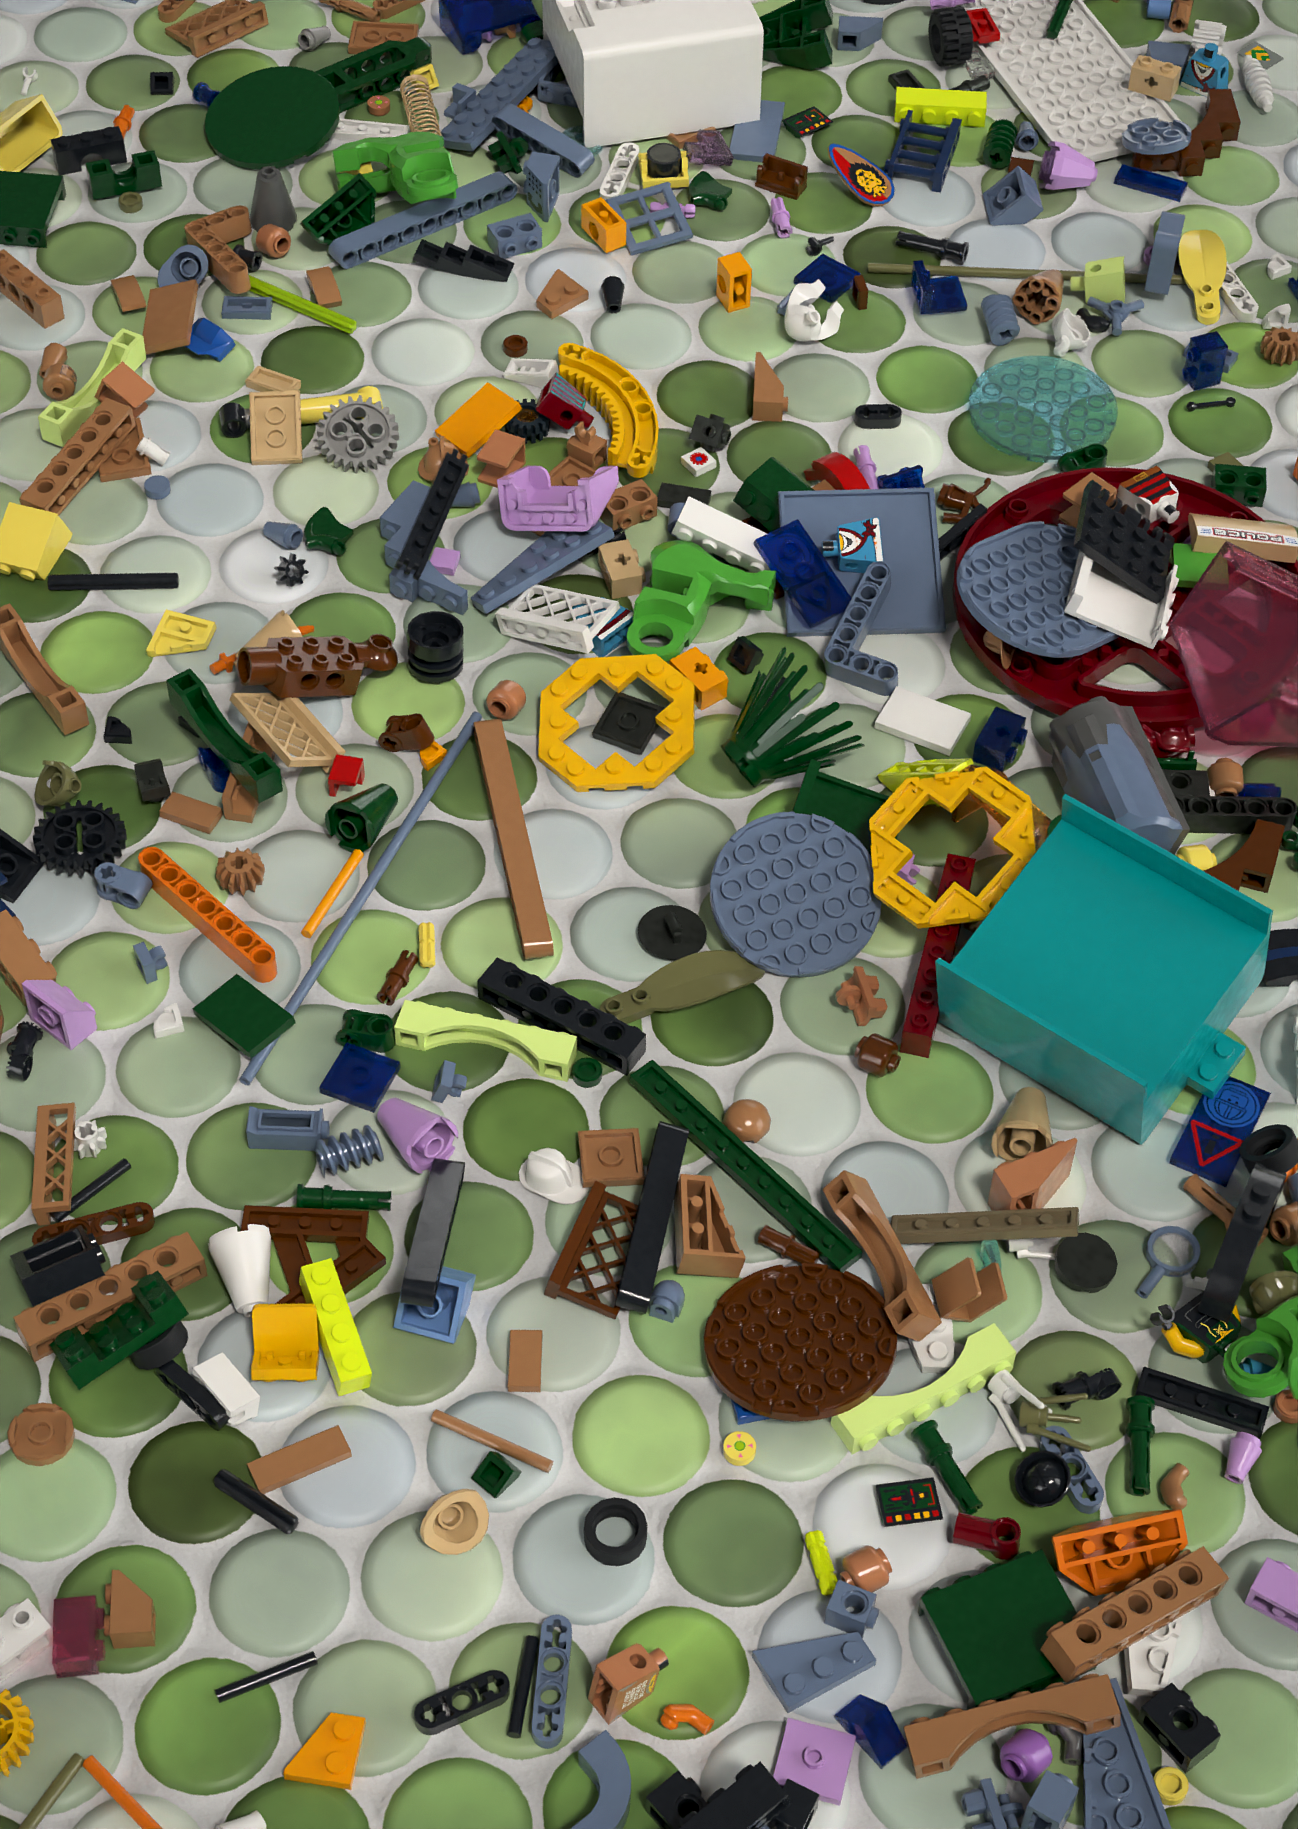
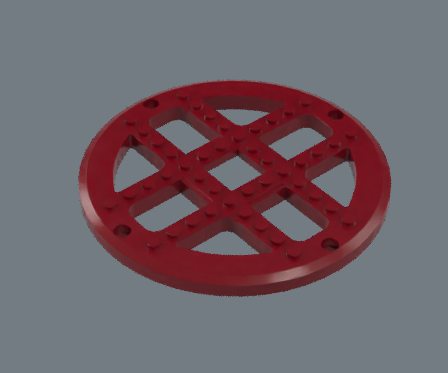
(1073, 683)

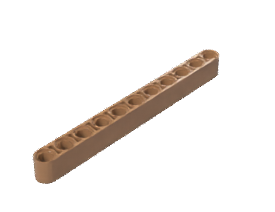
(513, 840)

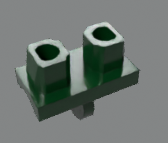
(506, 154)

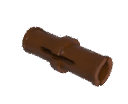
(397, 977)

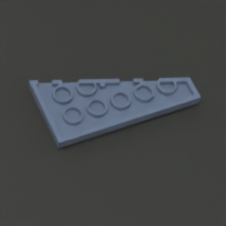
(540, 560)
(1118, 1779)

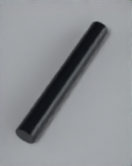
(93, 1188)
(265, 1677)
(523, 1686)

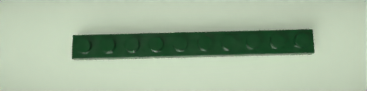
(746, 1167)

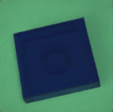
(832, 274)
(360, 1077)

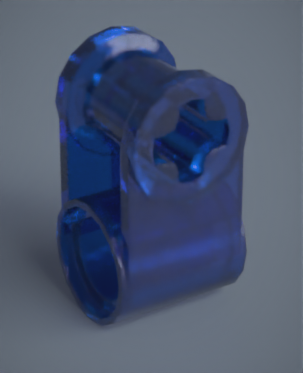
(214, 768)

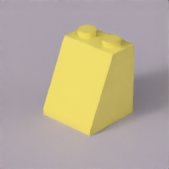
(31, 541)

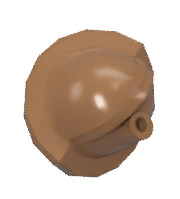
(432, 459)

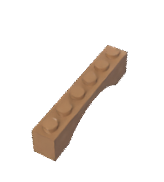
(56, 696)
(904, 1294)
(1082, 1706)

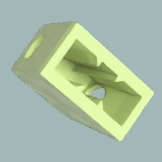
(1102, 280)

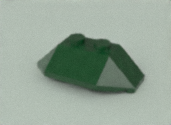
(343, 212)

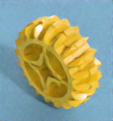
(14, 1732)

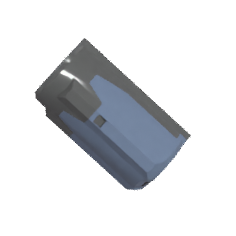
(1113, 770)

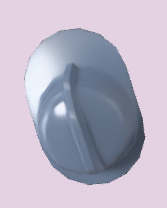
(184, 265)

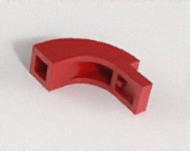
(837, 471)

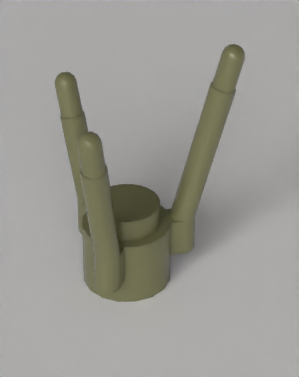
(1034, 1418)

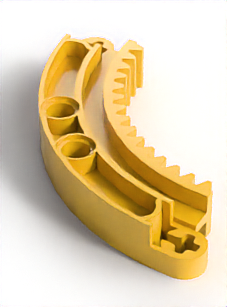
(621, 402)

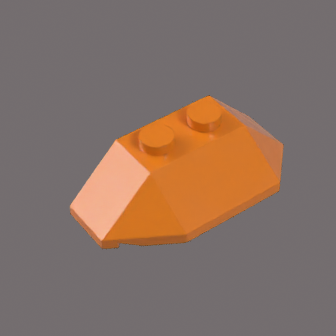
(1117, 1550)

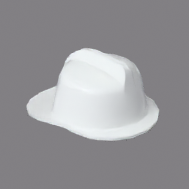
(552, 1177)

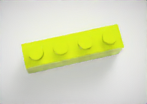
(941, 106)
(336, 1327)

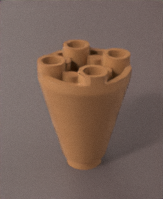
(1040, 296)

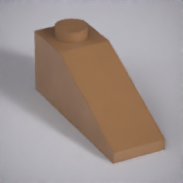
(768, 393)

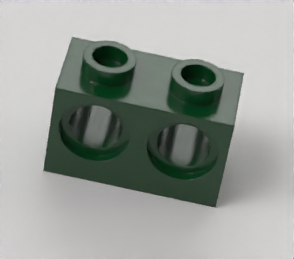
(1241, 483)

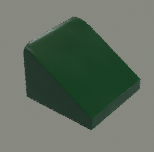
(496, 1474)

